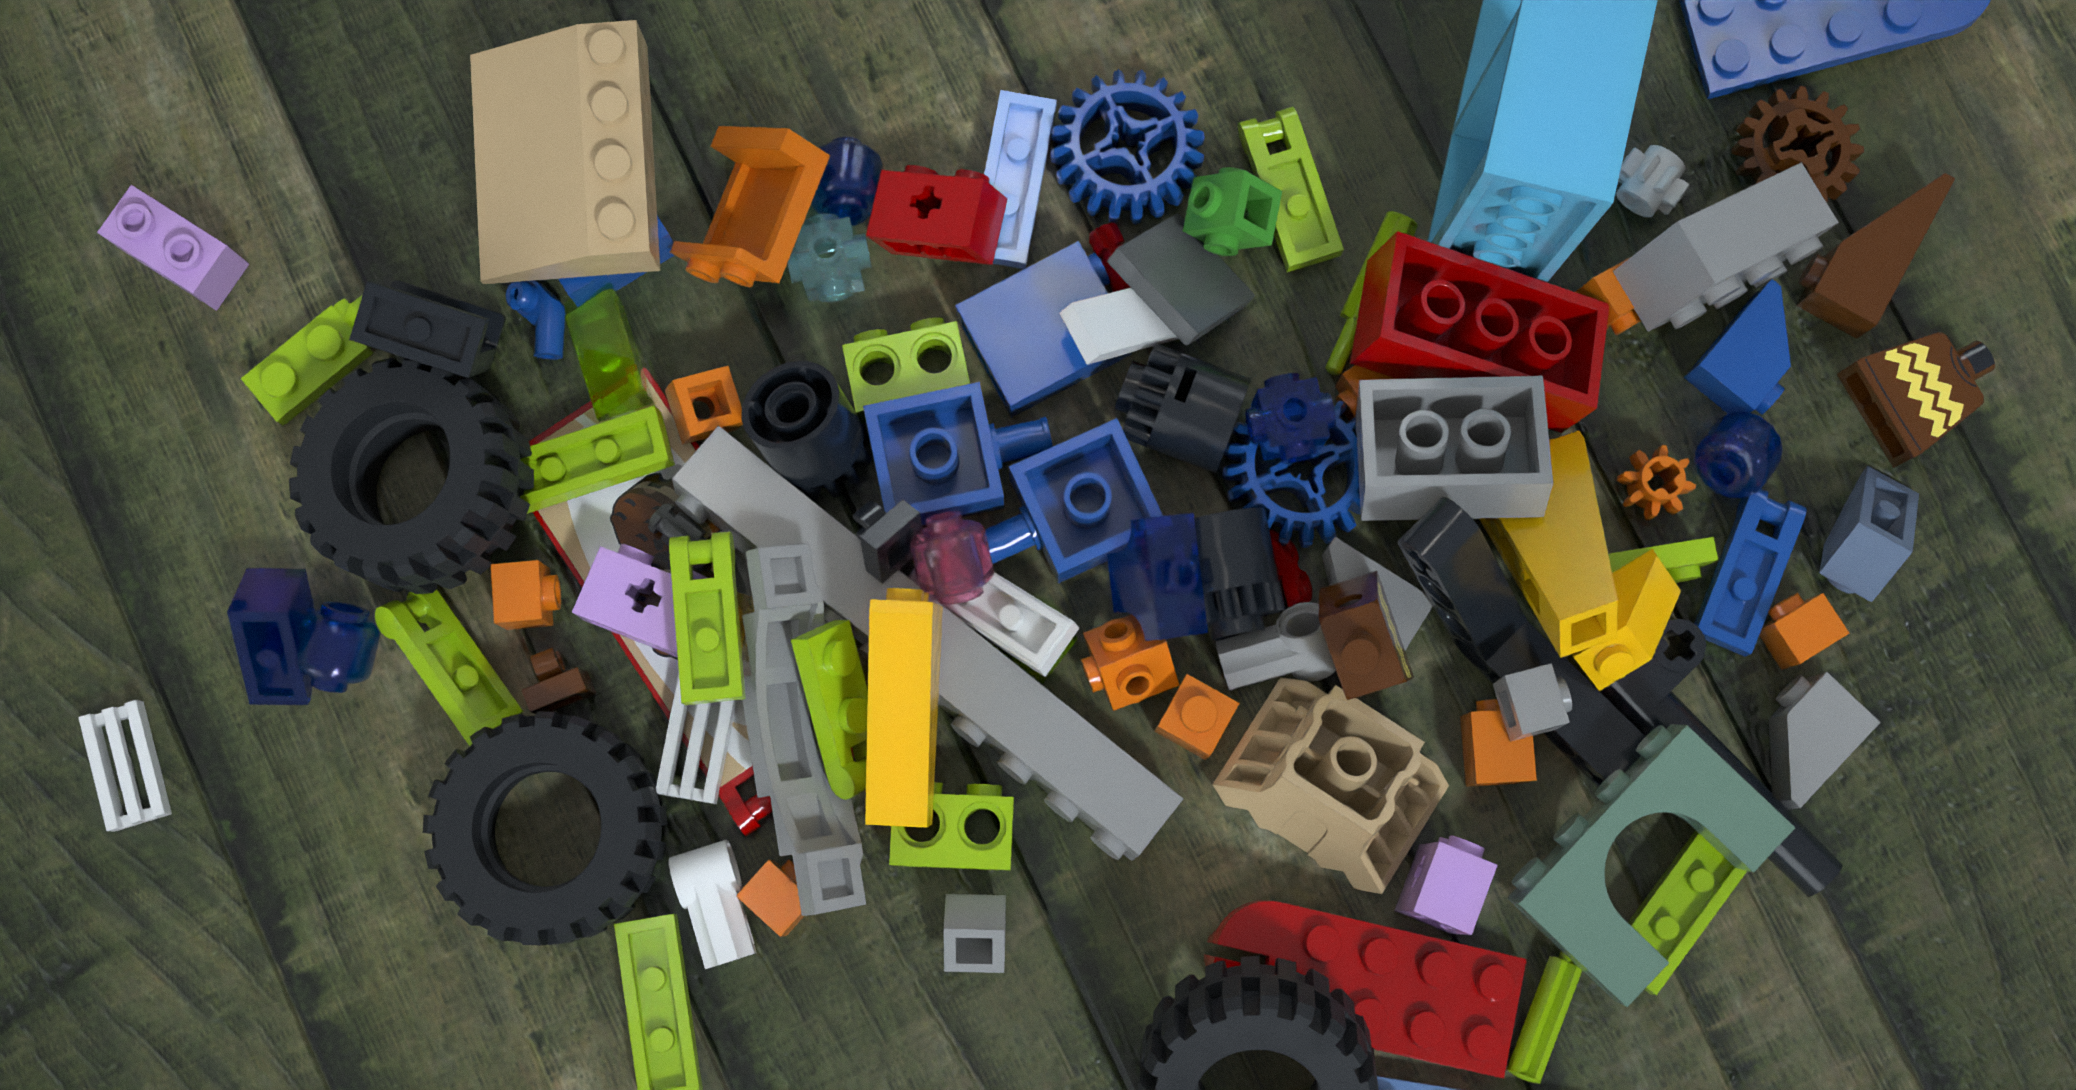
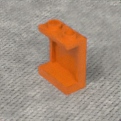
(759, 208)

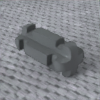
(675, 526)

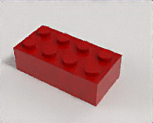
(1463, 317)

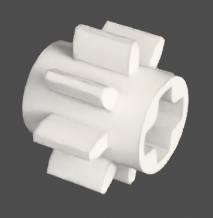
(1651, 181)

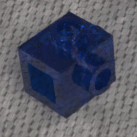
(1284, 437)

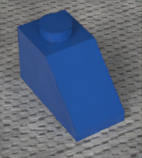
(1747, 357)

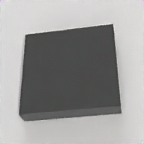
(1180, 279)

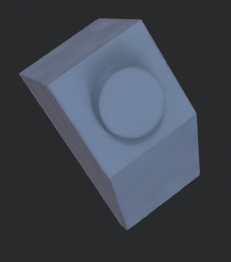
(1870, 535)

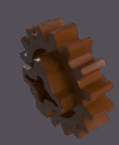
(1801, 126)

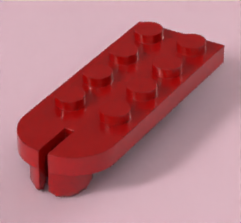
(1412, 989)

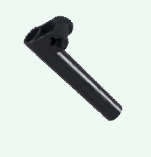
(1648, 702)

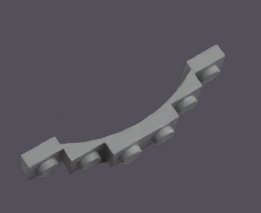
(782, 740)

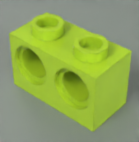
(904, 354)
(951, 844)

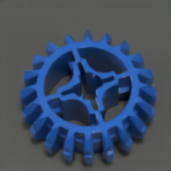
(1165, 124)
(1308, 492)

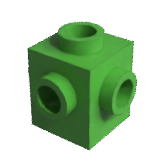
(1232, 211)

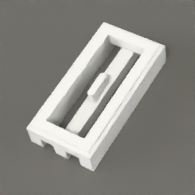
(672, 747)
(102, 770)

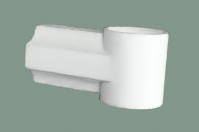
(708, 886)

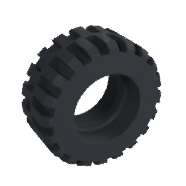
(355, 437)
(468, 812)
(1257, 1010)

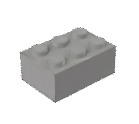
(1725, 247)
(1455, 440)

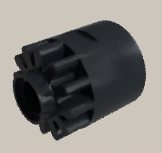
(1181, 406)
(806, 427)
(1237, 571)

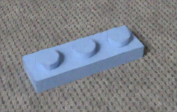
(1017, 168)

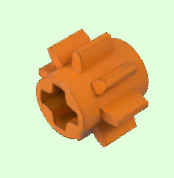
(1666, 495)

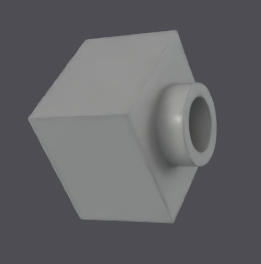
(1533, 702)
(974, 933)

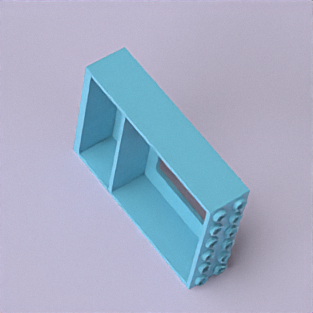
(1540, 129)

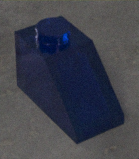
(266, 634)

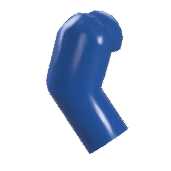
(542, 311)

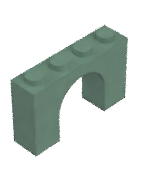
(1568, 889)

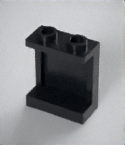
(428, 327)

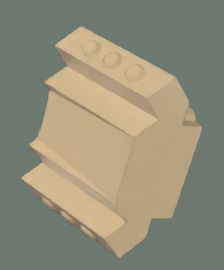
(1333, 781)

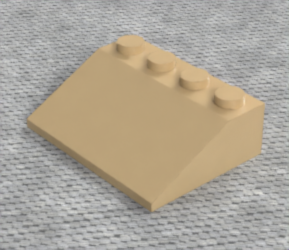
(565, 155)

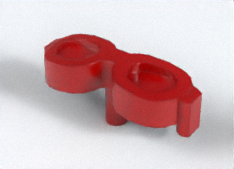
(1294, 580)

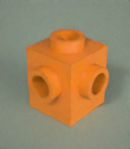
(1126, 663)

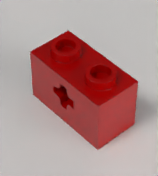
(937, 215)

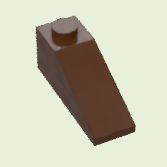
(1863, 271)

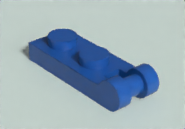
(1749, 572)

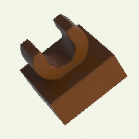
(557, 685)

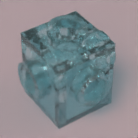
(831, 277)

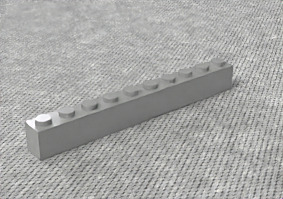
(977, 683)

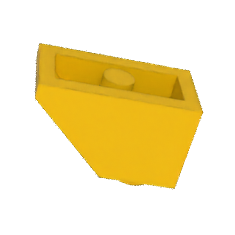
(1645, 604)

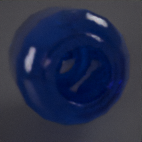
(848, 180)
(1738, 455)
(337, 646)

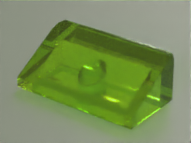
(608, 356)

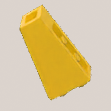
(1564, 555)
(902, 708)

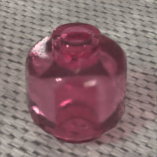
(952, 558)

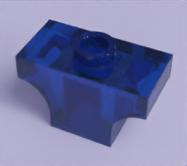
(1160, 577)

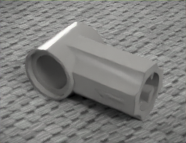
(1288, 647)

